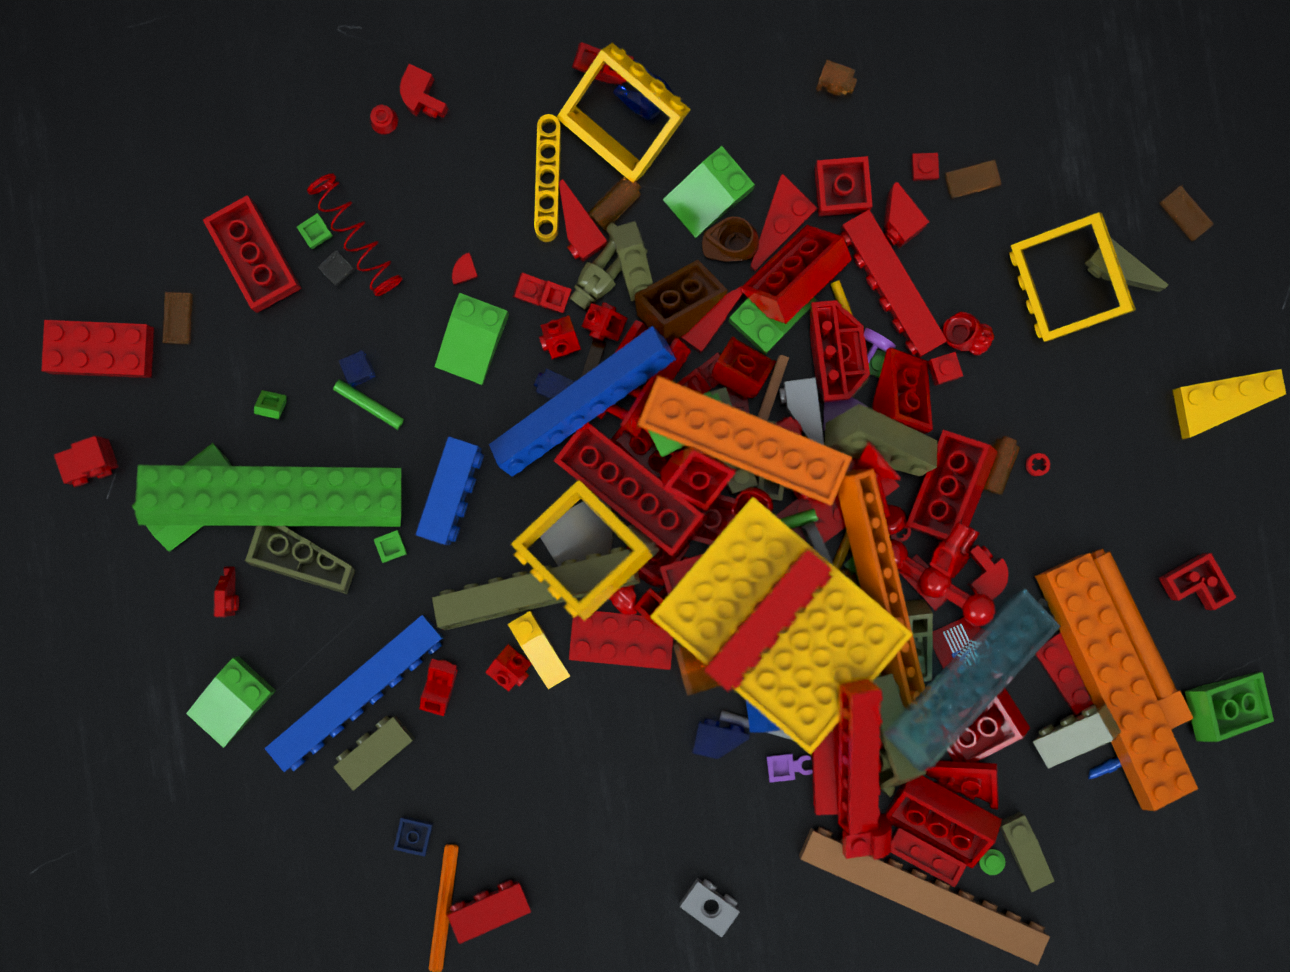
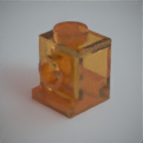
(837, 78)

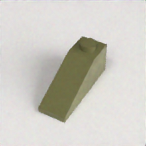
(1134, 271)
(922, 628)
(1026, 851)

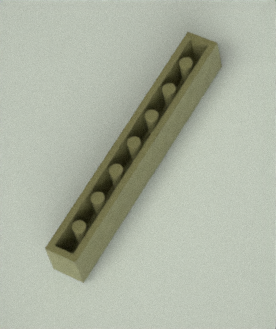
(525, 591)

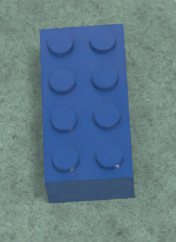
(449, 491)

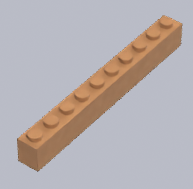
(928, 897)

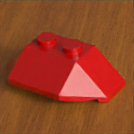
(837, 351)

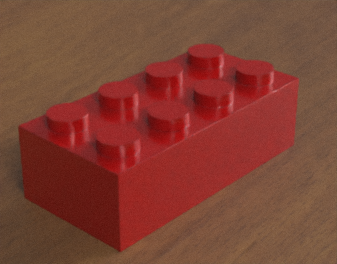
(252, 254)
(97, 348)
(954, 487)

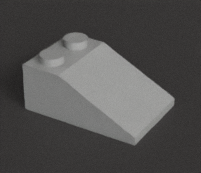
(803, 405)

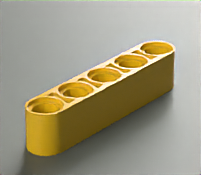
(543, 166)

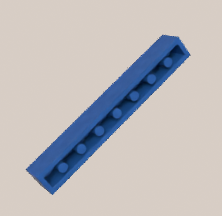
(582, 401)
(354, 693)

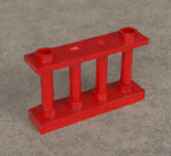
(632, 417)

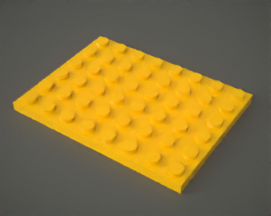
(830, 643)

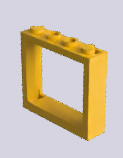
(599, 139)
(1112, 263)
(612, 582)

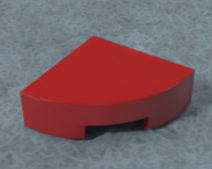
(464, 270)

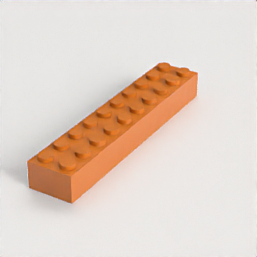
(1118, 680)

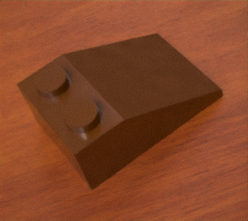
(679, 300)

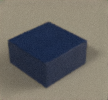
(413, 836)

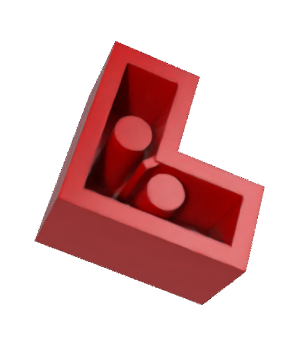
(86, 460)
(1199, 576)

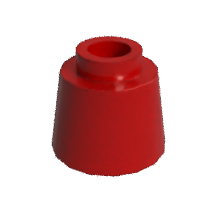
(383, 119)

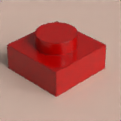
(925, 166)

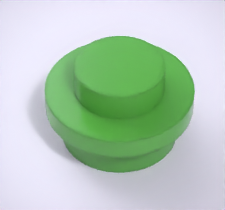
(992, 862)

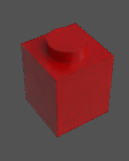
(945, 368)

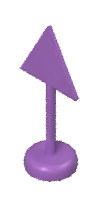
(835, 408)

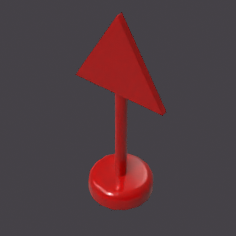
(872, 459)

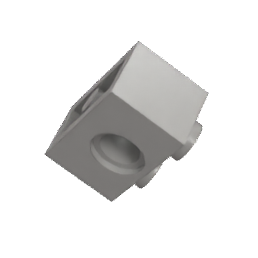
(716, 920)

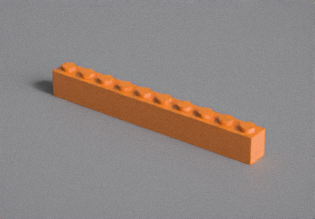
(878, 570)

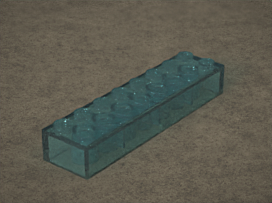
(971, 680)

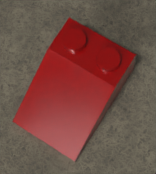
(904, 391)
(991, 731)

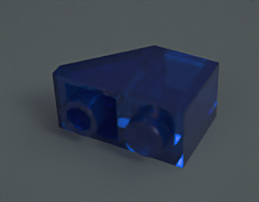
(716, 740)

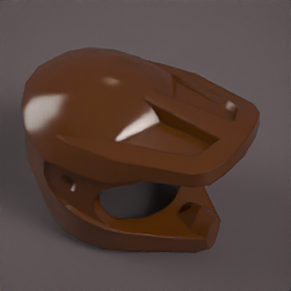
(730, 240)

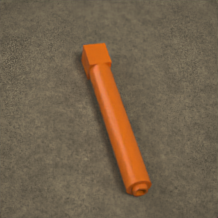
(1168, 696)

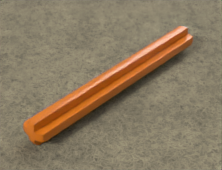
(443, 905)

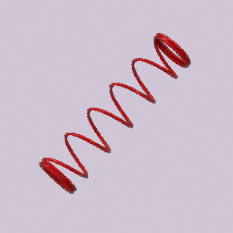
(393, 281)

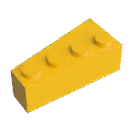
(1218, 401)

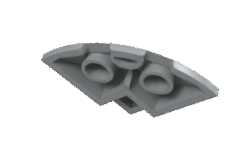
(578, 535)

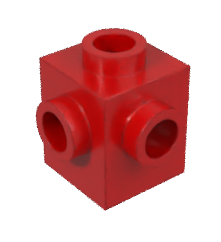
(604, 322)
(559, 337)
(509, 668)

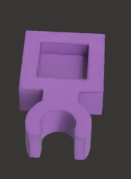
(783, 767)

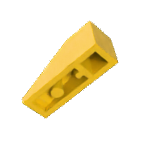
(539, 649)

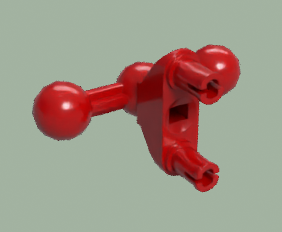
(946, 564)

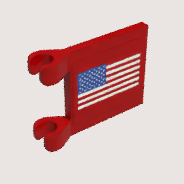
(952, 639)

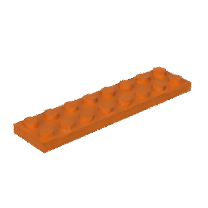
(744, 440)

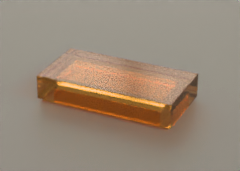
(973, 179)
(1186, 213)
(177, 318)

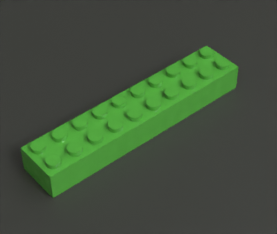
(268, 496)

